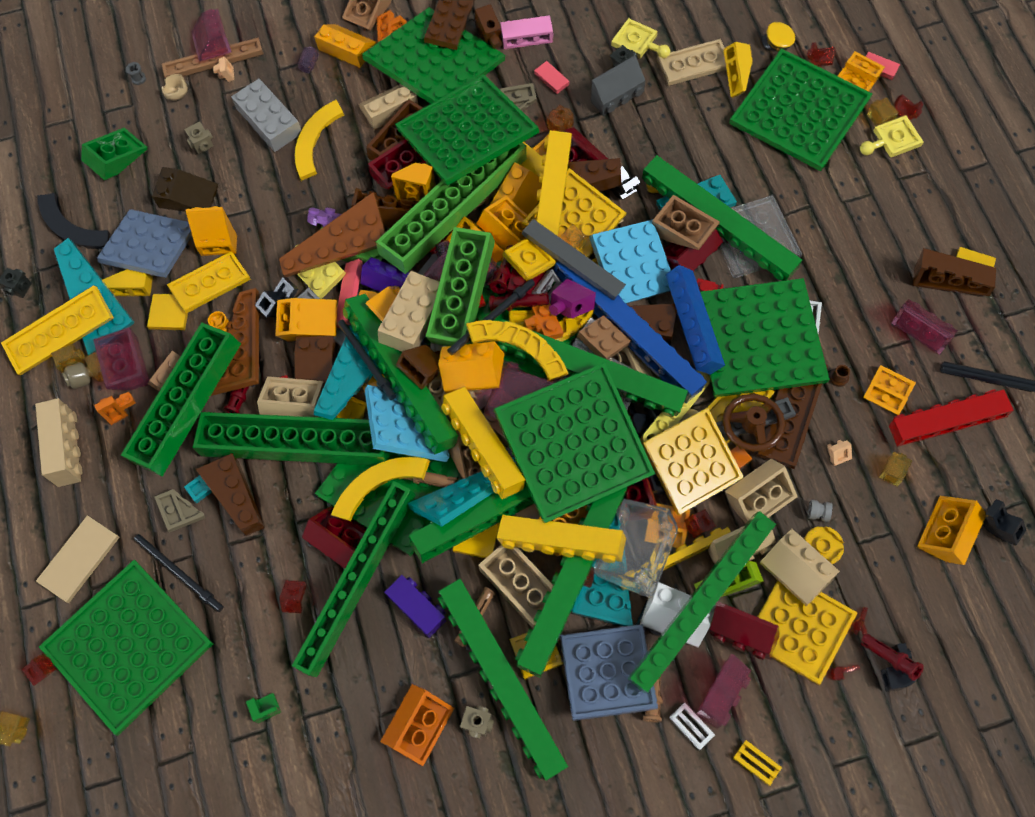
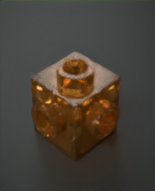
(560, 119)

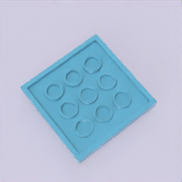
(635, 258)
(393, 429)

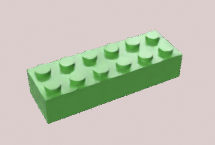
(460, 285)

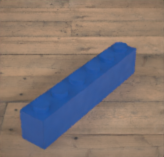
(694, 320)

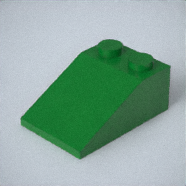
(112, 152)

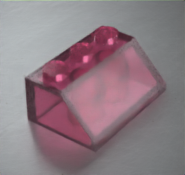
(210, 35)
(924, 326)
(121, 360)
(724, 692)

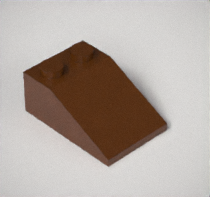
(314, 357)

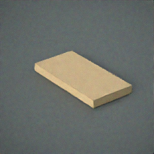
(693, 62)
(77, 559)

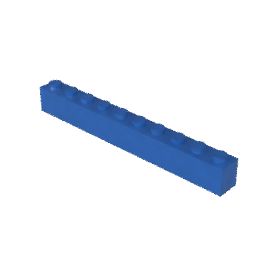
(644, 340)

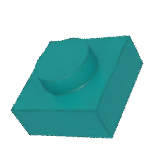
(198, 489)

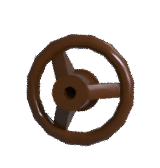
(753, 422)

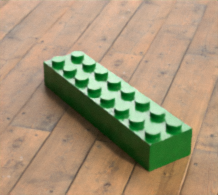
(181, 399)

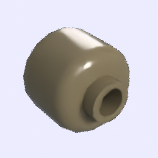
(77, 375)

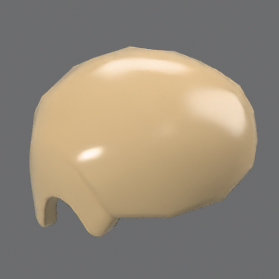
(175, 87)

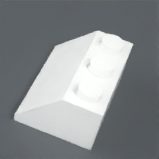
(664, 606)

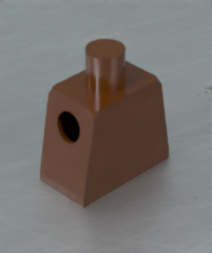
(488, 26)
(420, 365)

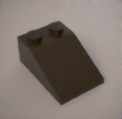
(183, 190)

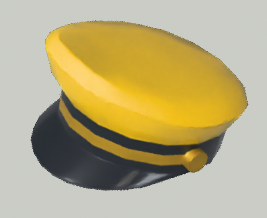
(778, 36)

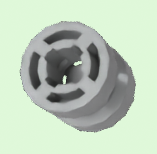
(817, 510)

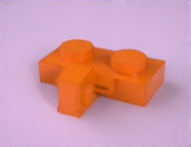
(388, 24)
(544, 322)
(114, 410)

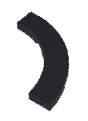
(64, 229)

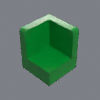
(263, 708)

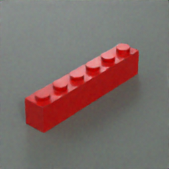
(950, 417)

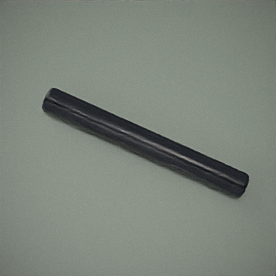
(988, 376)

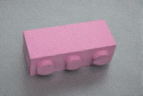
(526, 32)

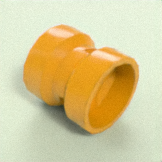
(218, 320)

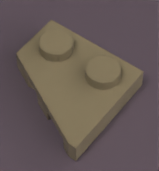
(521, 95)
(177, 511)

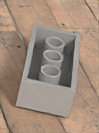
(266, 115)

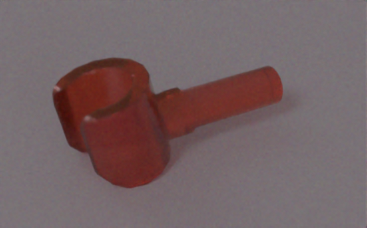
(859, 624)
(838, 672)

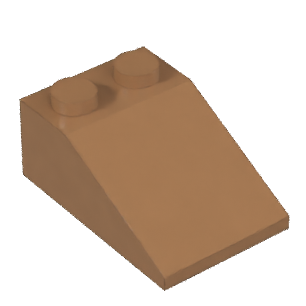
(365, 12)
(684, 224)

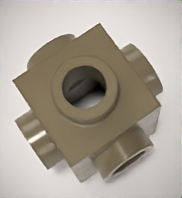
(199, 137)
(470, 717)

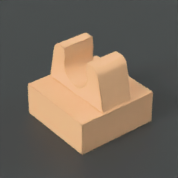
(224, 69)
(840, 452)

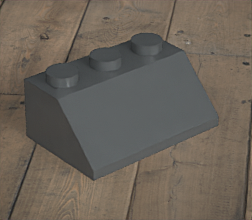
(617, 86)

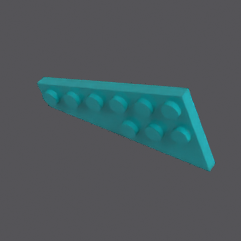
(80, 276)
(343, 381)
(453, 499)
(605, 599)

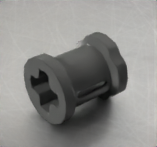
(136, 74)

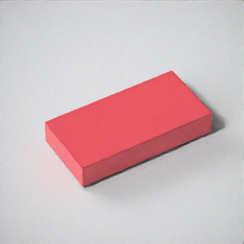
(890, 66)
(551, 77)

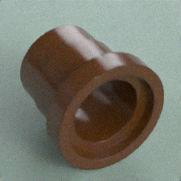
(838, 380)

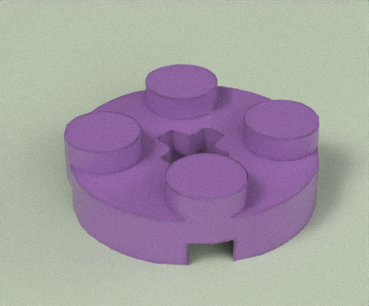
(321, 216)

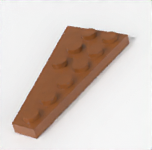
(342, 238)
(244, 326)

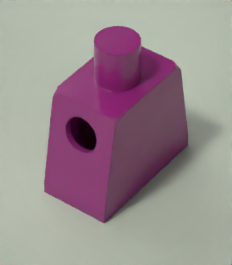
(571, 299)

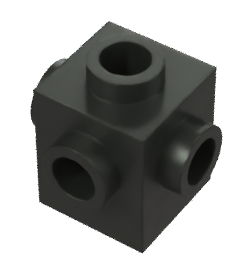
(621, 55)
(15, 282)

